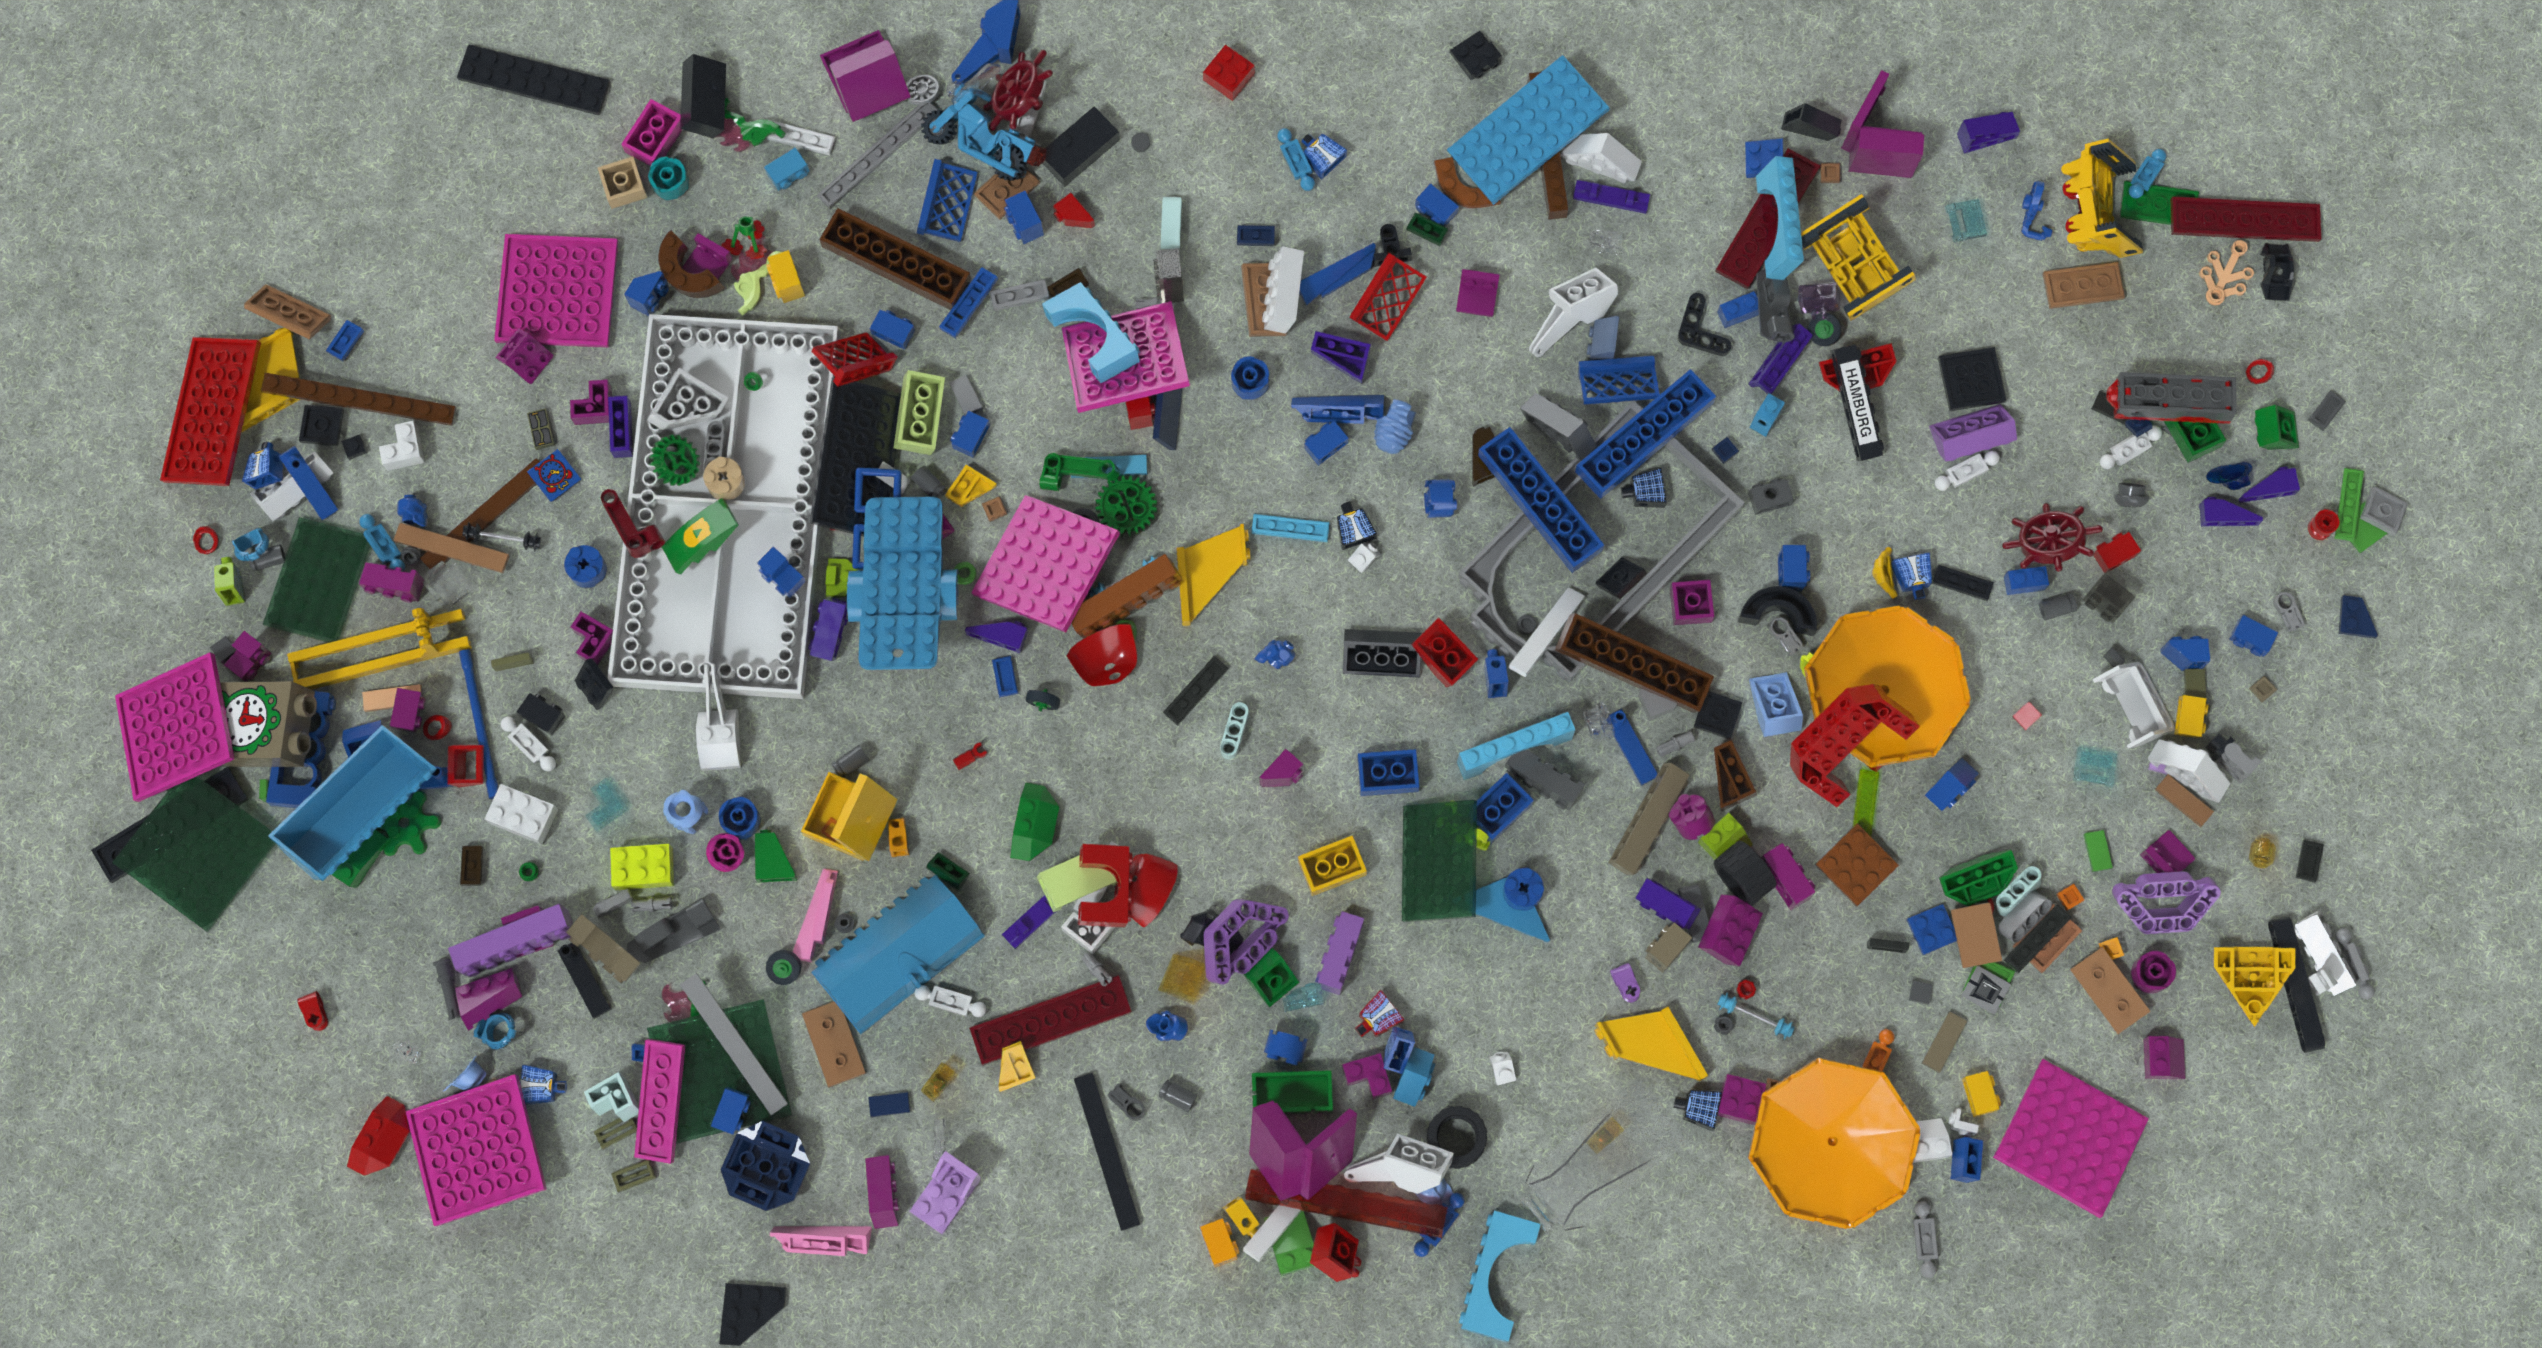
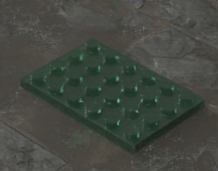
(317, 581)
(1439, 861)

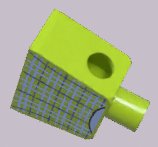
(228, 582)

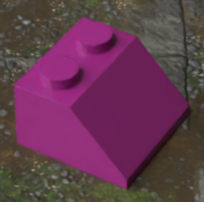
(1282, 771)
(2164, 1057)

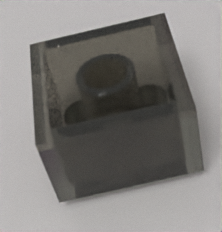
(1168, 275)
(2108, 598)

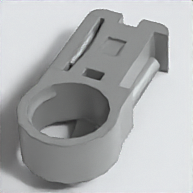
(2291, 616)
(1788, 639)
(607, 906)

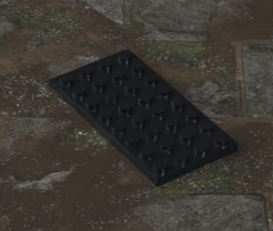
(855, 435)

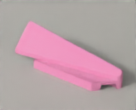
(817, 917)
(823, 1239)

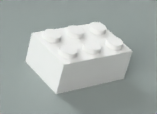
(521, 814)

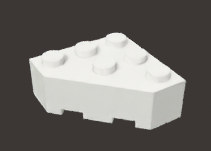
(1602, 156)
(686, 402)
(2191, 768)

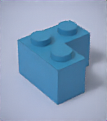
(1414, 1077)

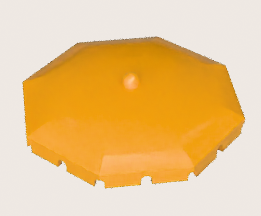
(1913, 666)
(1834, 1143)

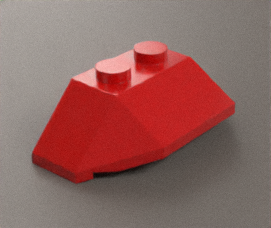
(1877, 364)
(380, 1138)

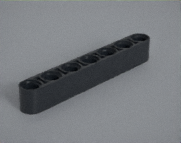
(2298, 988)

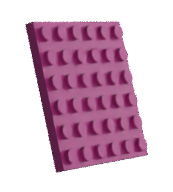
(557, 289)
(1160, 357)
(1045, 563)
(174, 727)
(2071, 1138)
(476, 1150)

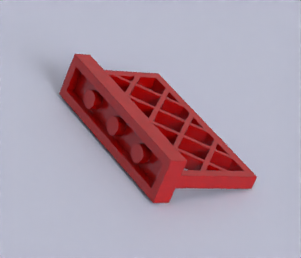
(1373, 288)
(860, 368)

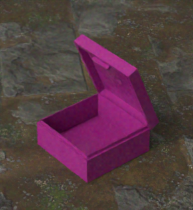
(866, 75)
(1881, 149)
(1290, 1163)

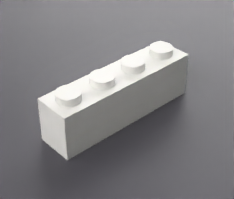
(281, 496)
(2325, 951)

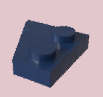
(2355, 618)

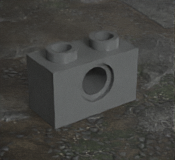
(1762, 503)

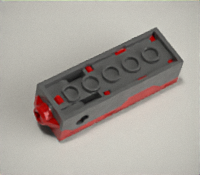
(2173, 397)

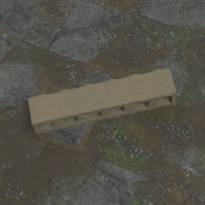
(1649, 819)

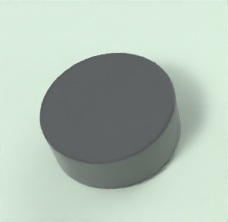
(1140, 142)
(1526, 624)

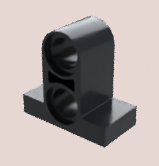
(1390, 243)

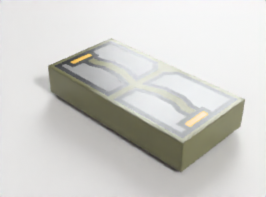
(540, 429)

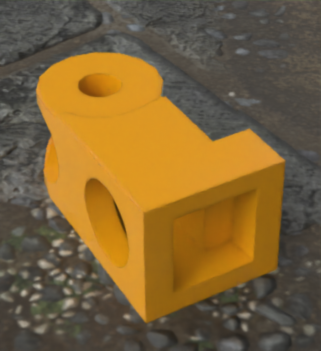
(897, 837)

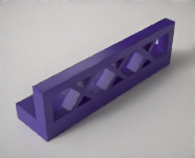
(1780, 360)

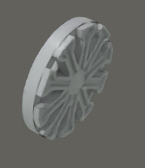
(923, 89)

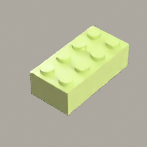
(919, 412)

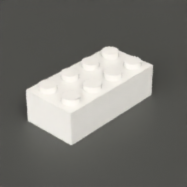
(1283, 290)

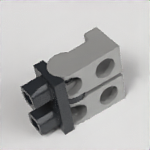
(2232, 758)

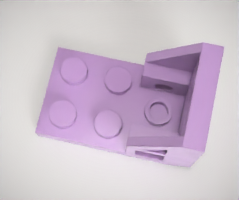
(946, 1193)

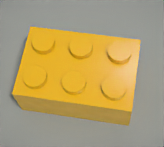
(1332, 865)

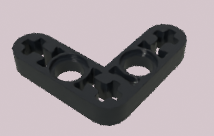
(1692, 329)

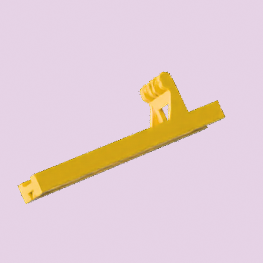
(421, 625)

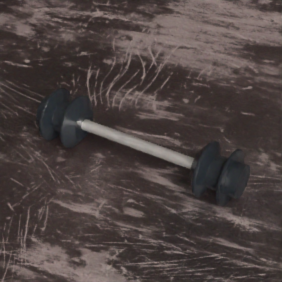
(475, 532)

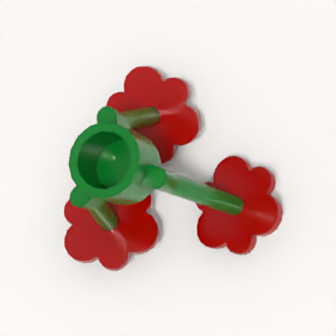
(748, 228)

